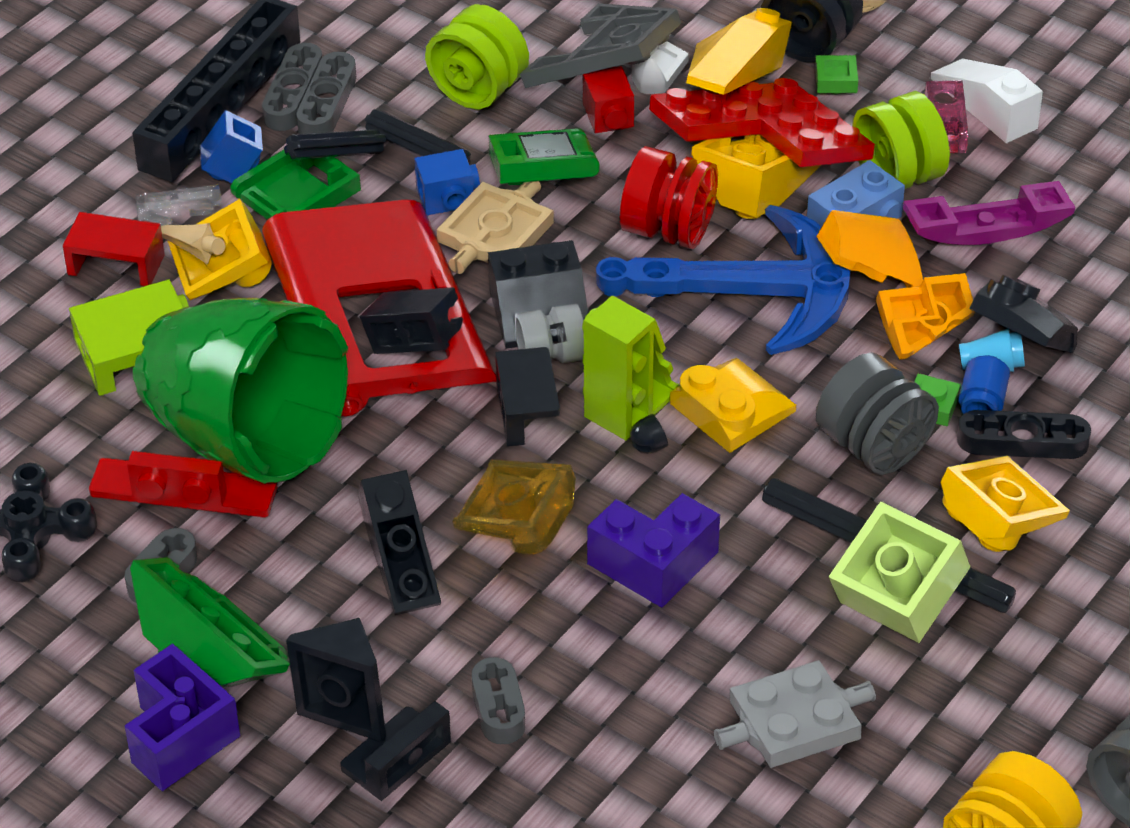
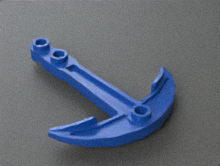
(814, 278)

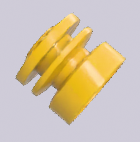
(1017, 793)

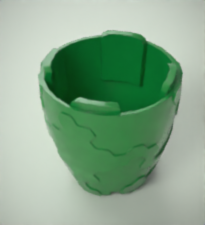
(247, 383)

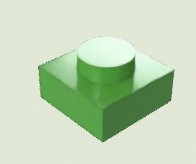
(836, 74)
(945, 393)

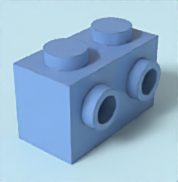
(861, 191)

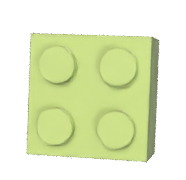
(899, 571)

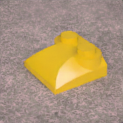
(242, 261)
(730, 402)
(998, 501)

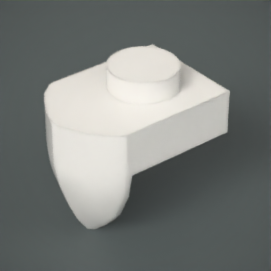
(660, 70)

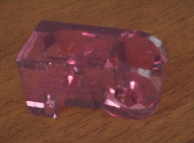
(952, 114)

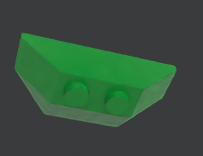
(202, 624)

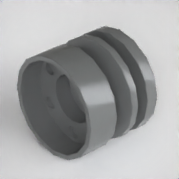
(877, 413)

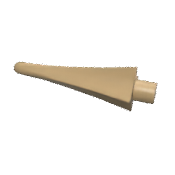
(195, 239)

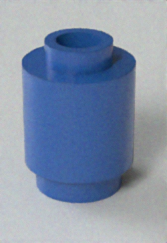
(984, 384)

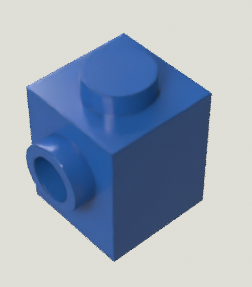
(231, 147)
(444, 180)

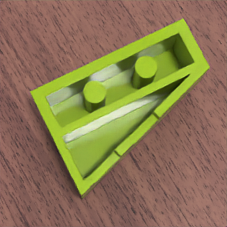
(623, 367)

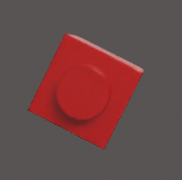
(608, 99)

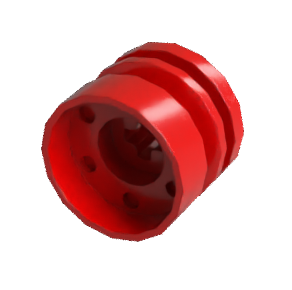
(668, 197)

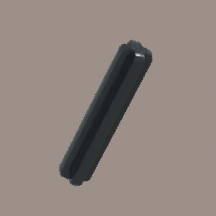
(408, 135)
(334, 144)

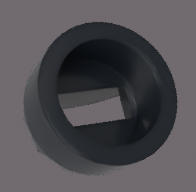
(648, 435)

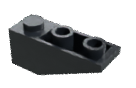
(398, 542)

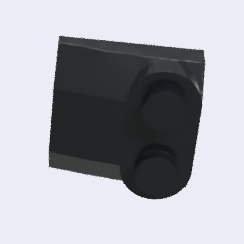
(1021, 310)

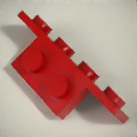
(181, 484)

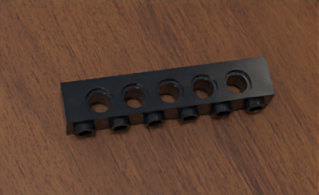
(219, 82)

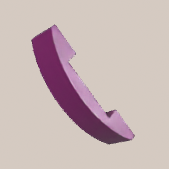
(990, 222)

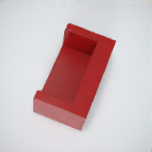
(116, 240)

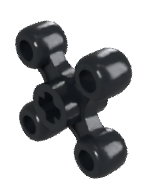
(30, 522)

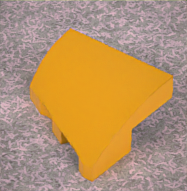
(871, 246)
(924, 313)

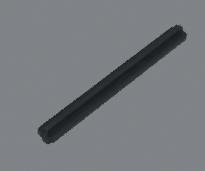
(848, 525)

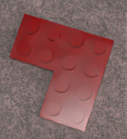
(777, 111)

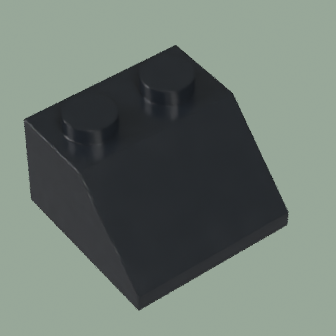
(534, 280)

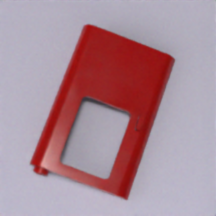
(367, 252)

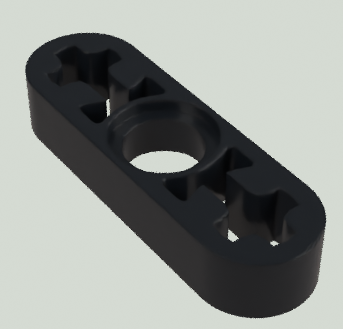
(1055, 424)

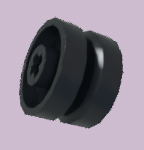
(816, 24)

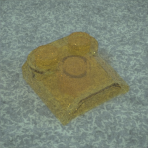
(520, 503)

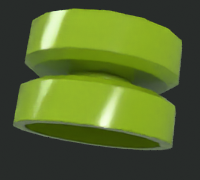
(477, 56)
(906, 138)

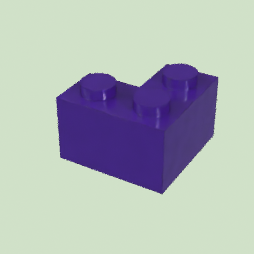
(656, 554)
(183, 718)

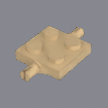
(494, 221)

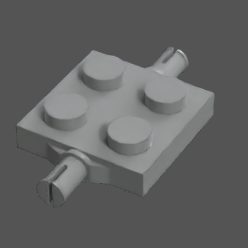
(794, 714)

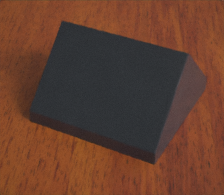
(337, 678)

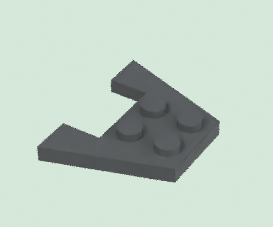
(618, 37)

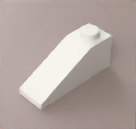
(996, 96)

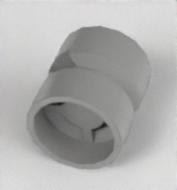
(534, 331)

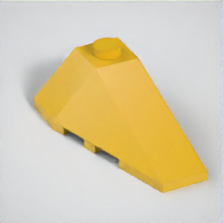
(740, 52)
(751, 173)

